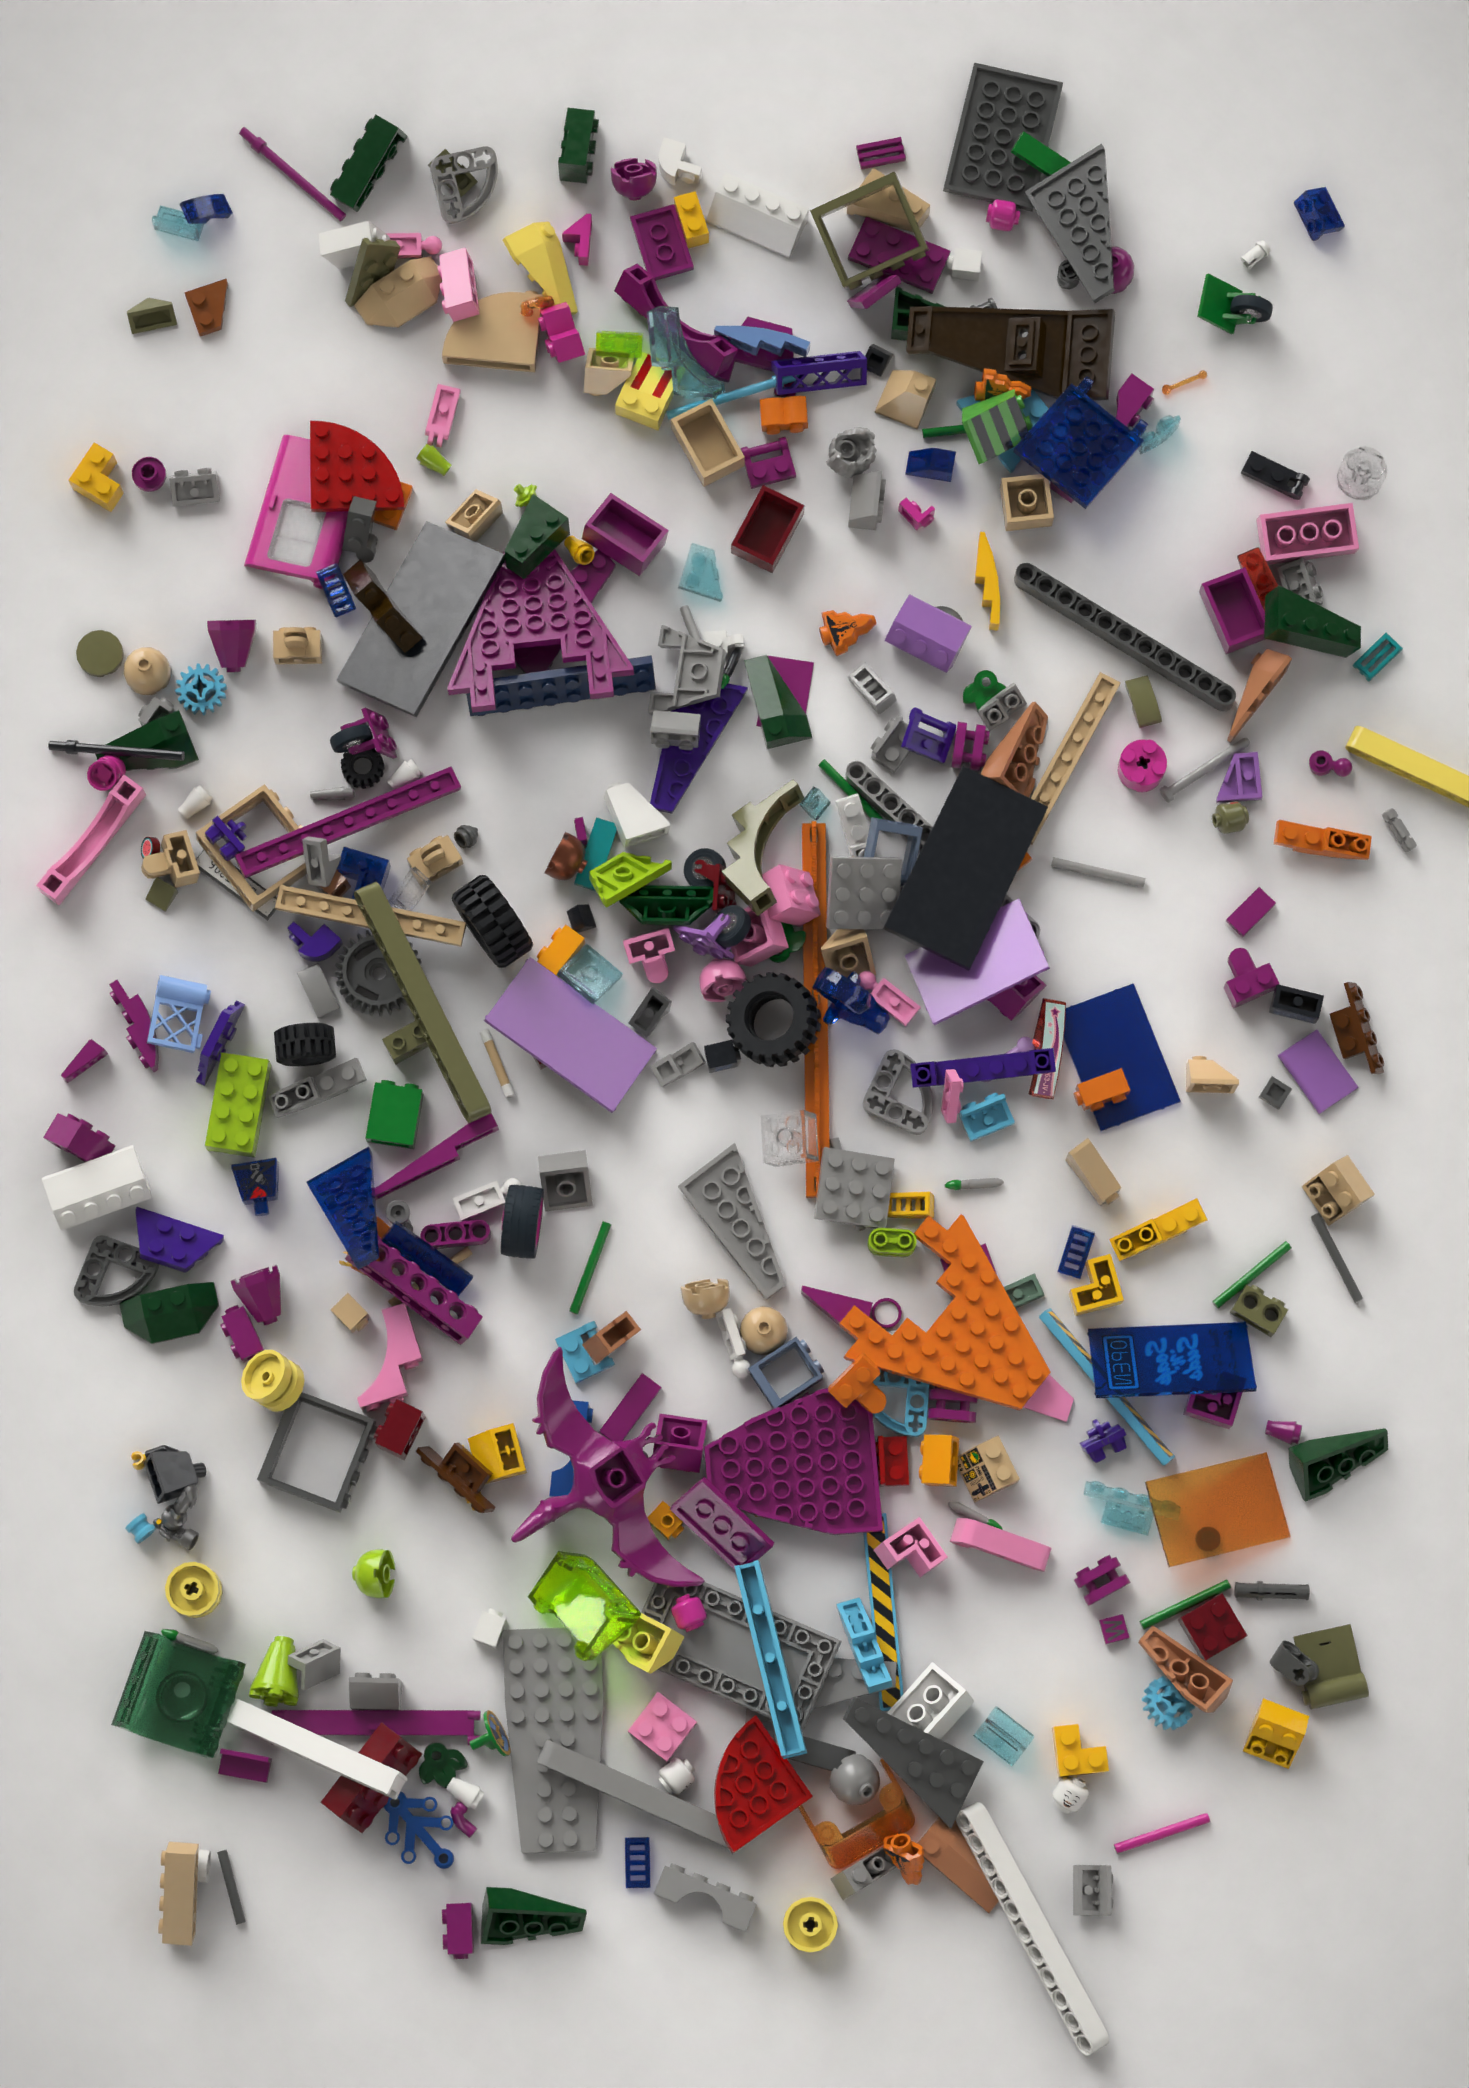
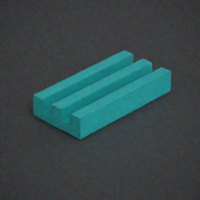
(1364, 670)

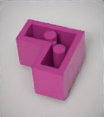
(563, 338)

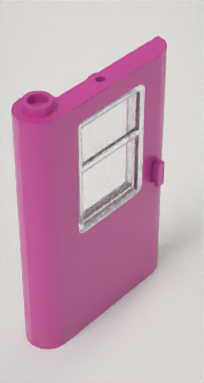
(291, 536)

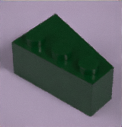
(578, 145)

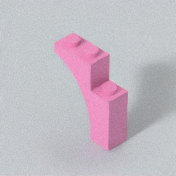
(401, 1352)

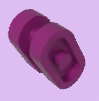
(979, 736)
(942, 1396)
(1106, 1566)

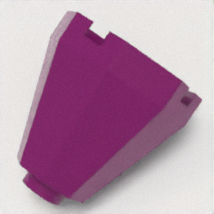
(232, 642)
(260, 1294)

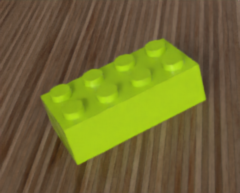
(238, 1105)

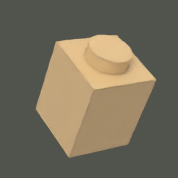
(351, 1313)

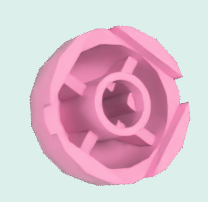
(721, 979)

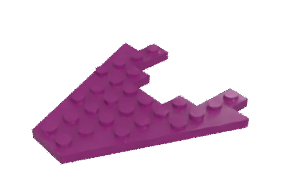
(533, 613)

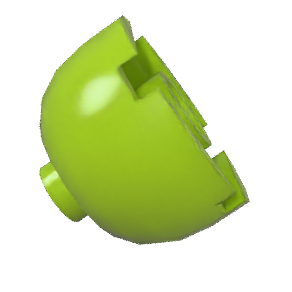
(373, 1573)

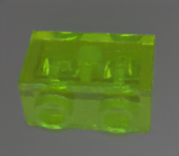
(619, 344)

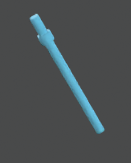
(733, 395)

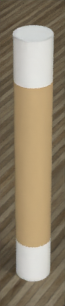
(497, 1064)

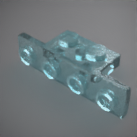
(1122, 1508)

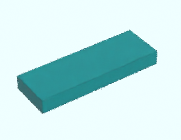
(597, 850)

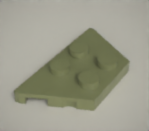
(372, 264)

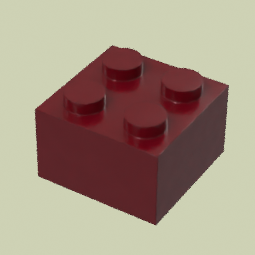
(399, 1429)
(1212, 1627)

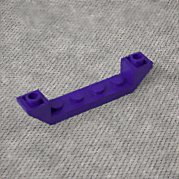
(985, 1067)

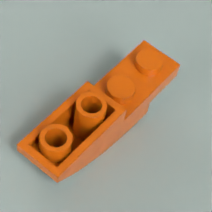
(1322, 842)

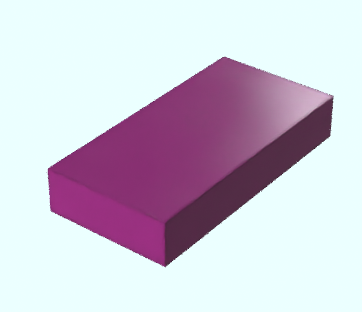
(1250, 912)

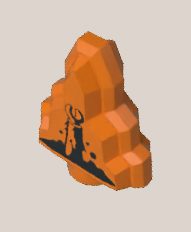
(995, 384)
(844, 629)
(905, 1856)

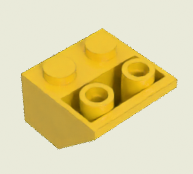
(499, 1452)
(1276, 1733)

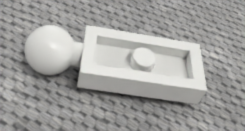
(482, 1199)
(734, 1343)

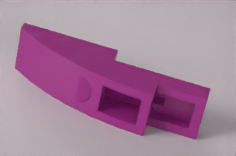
(136, 1013)

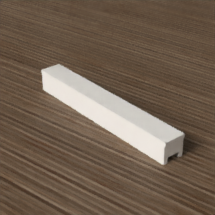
(317, 1749)

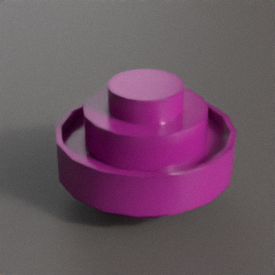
(149, 474)

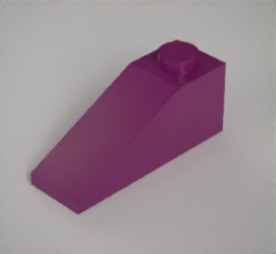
(833, 1304)

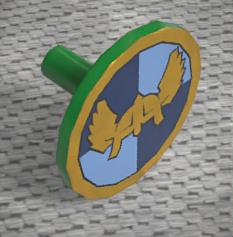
(495, 1738)

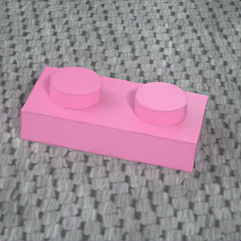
(950, 1102)

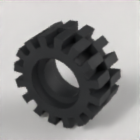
(362, 779)

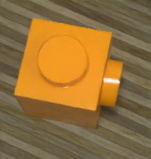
(666, 1521)

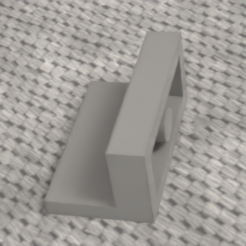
(316, 1662)

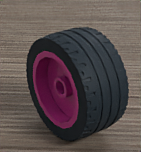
(522, 1221)

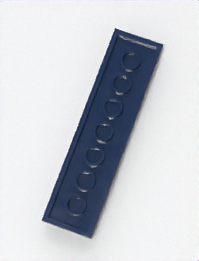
(562, 686)

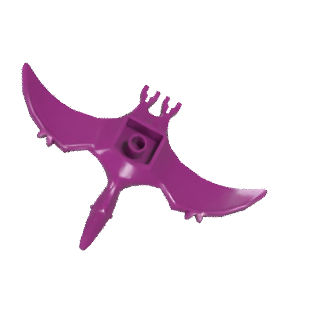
(606, 1480)

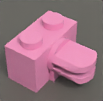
(650, 950)

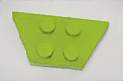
(625, 875)

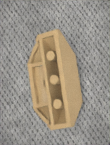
(401, 294)

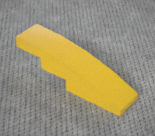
(987, 575)

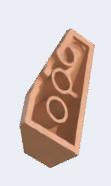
(1190, 1674)

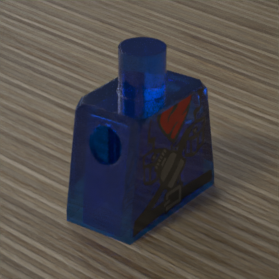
(257, 1183)

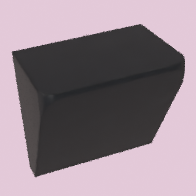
(877, 359)

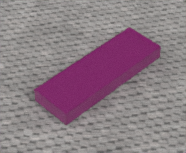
(630, 1409)

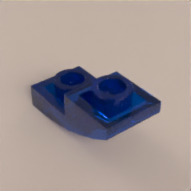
(203, 208)

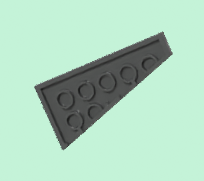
(925, 1763)

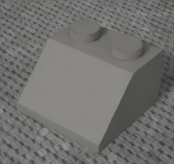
(565, 1180)

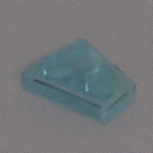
(700, 573)

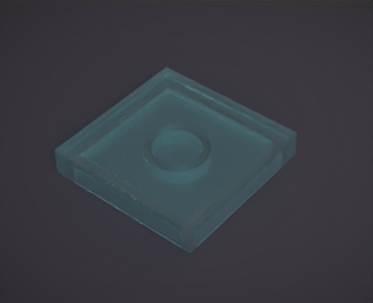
(590, 974)

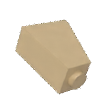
(1093, 1172)

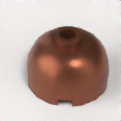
(567, 858)

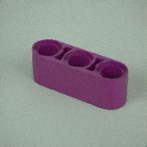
(466, 1239)

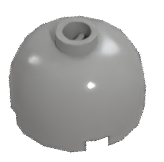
(855, 1780)

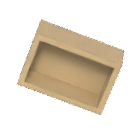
(707, 442)

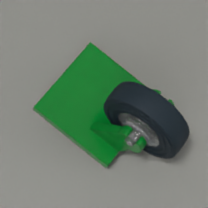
(1228, 306)

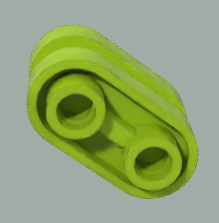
(892, 1242)

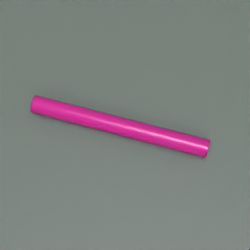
(1161, 1833)

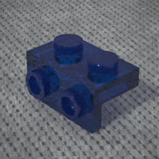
(1318, 213)

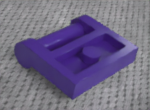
(925, 742)

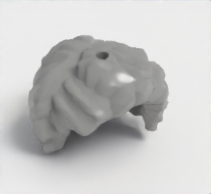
(857, 454)

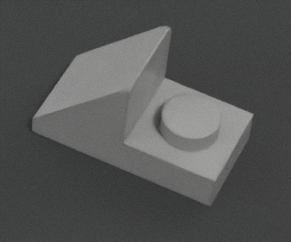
(319, 863)

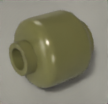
(1230, 817)

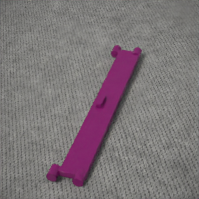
(400, 1721)

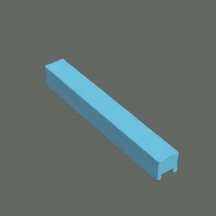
(770, 1660)

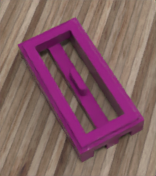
(878, 145)

